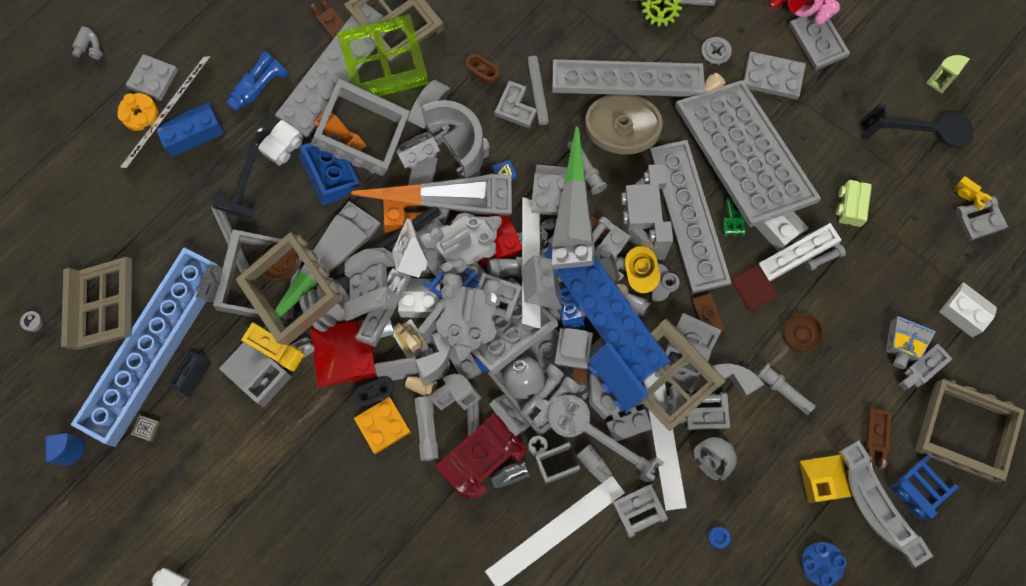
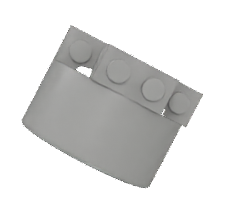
(464, 140)
(644, 211)

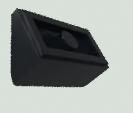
(190, 374)

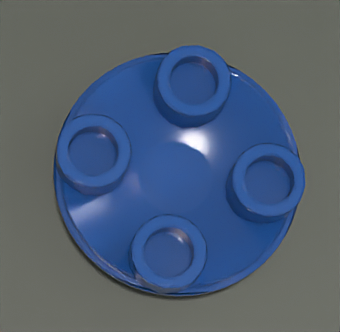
(823, 563)

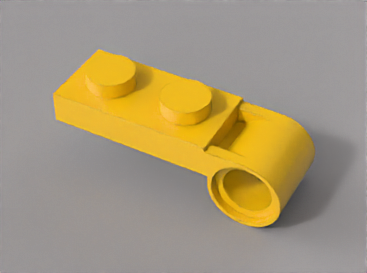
(264, 342)

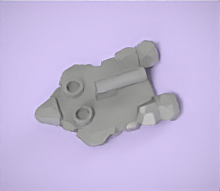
(463, 241)
(468, 314)

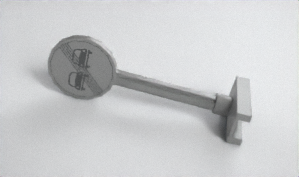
(571, 417)

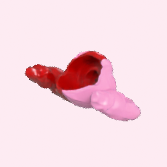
(824, 8)

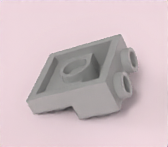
(417, 149)

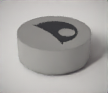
(31, 321)

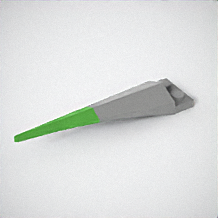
(573, 232)
(342, 238)

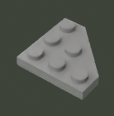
(599, 398)

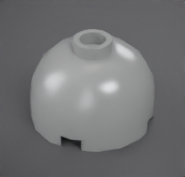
(523, 377)
(717, 457)

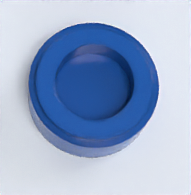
(719, 537)

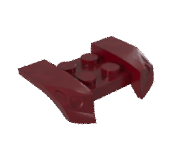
(480, 456)

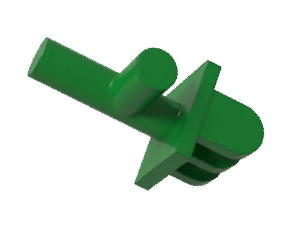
(735, 222)

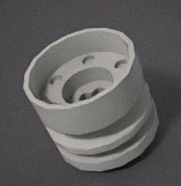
(330, 318)

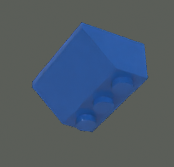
(189, 129)
(329, 176)
(617, 378)

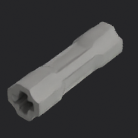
(426, 427)

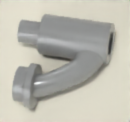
(82, 41)

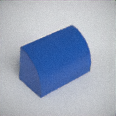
(64, 449)

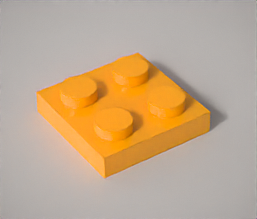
(382, 425)

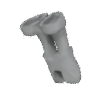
(505, 267)
(555, 376)

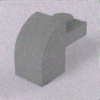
(456, 389)

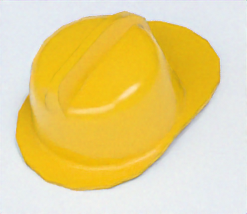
(642, 269)

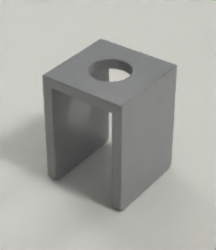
(538, 458)

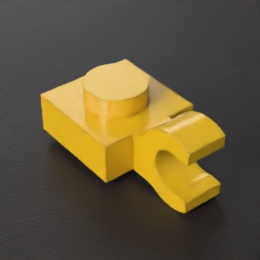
(971, 191)

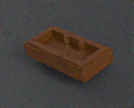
(707, 311)

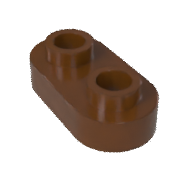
(483, 69)

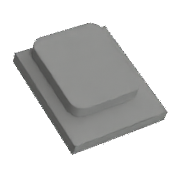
(573, 348)

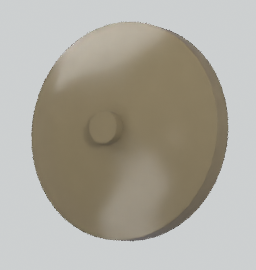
(623, 123)

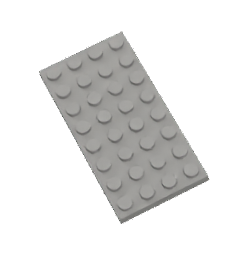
(747, 153)

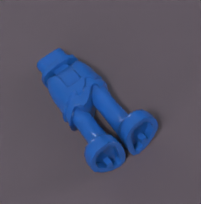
(249, 88)

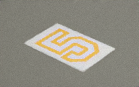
(410, 327)

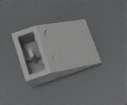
(255, 373)

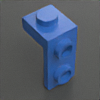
(570, 311)

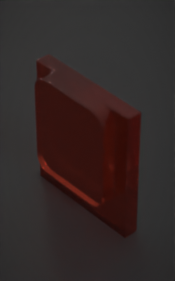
(754, 287)

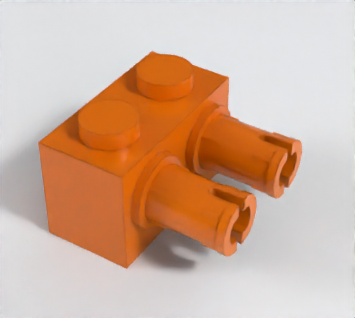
(396, 216)

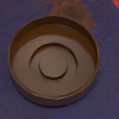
(284, 267)
(802, 333)

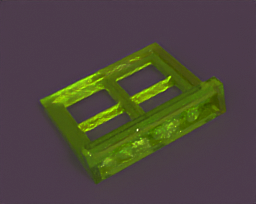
(389, 83)

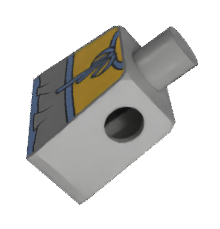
(907, 341)

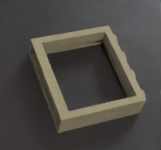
(246, 281)
(1007, 444)

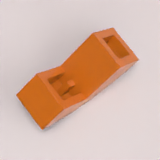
(335, 127)

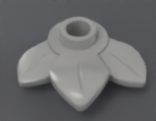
(662, 290)

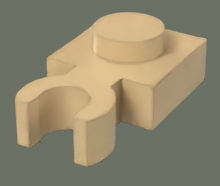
(411, 342)

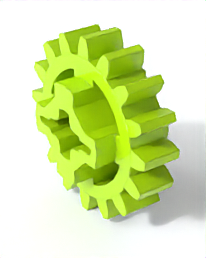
(660, 14)

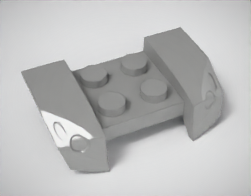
(369, 282)

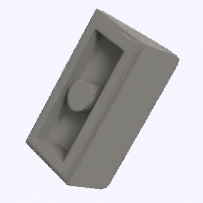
(423, 172)
(397, 369)

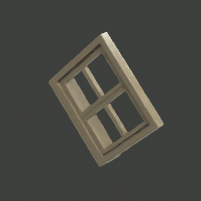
(433, 22)
(75, 307)
(689, 354)

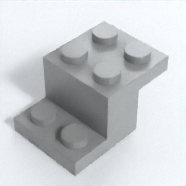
(548, 189)
(703, 338)

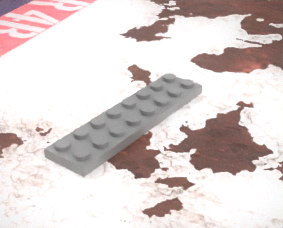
(628, 78)
(315, 89)
(691, 218)

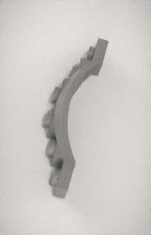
(879, 509)

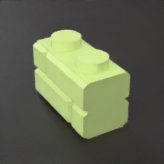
(854, 203)

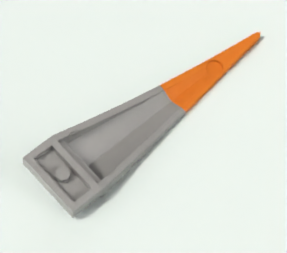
(477, 195)

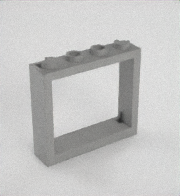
(371, 103)
(237, 238)

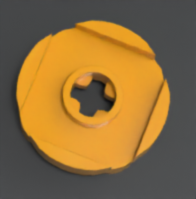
(133, 102)

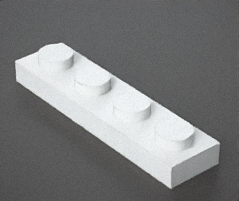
(800, 252)

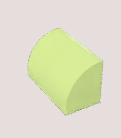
(947, 72)

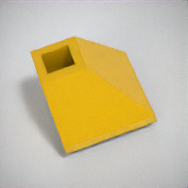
(824, 479)

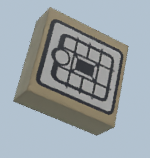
(145, 428)

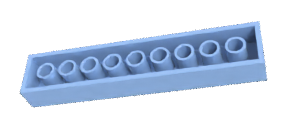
(146, 352)

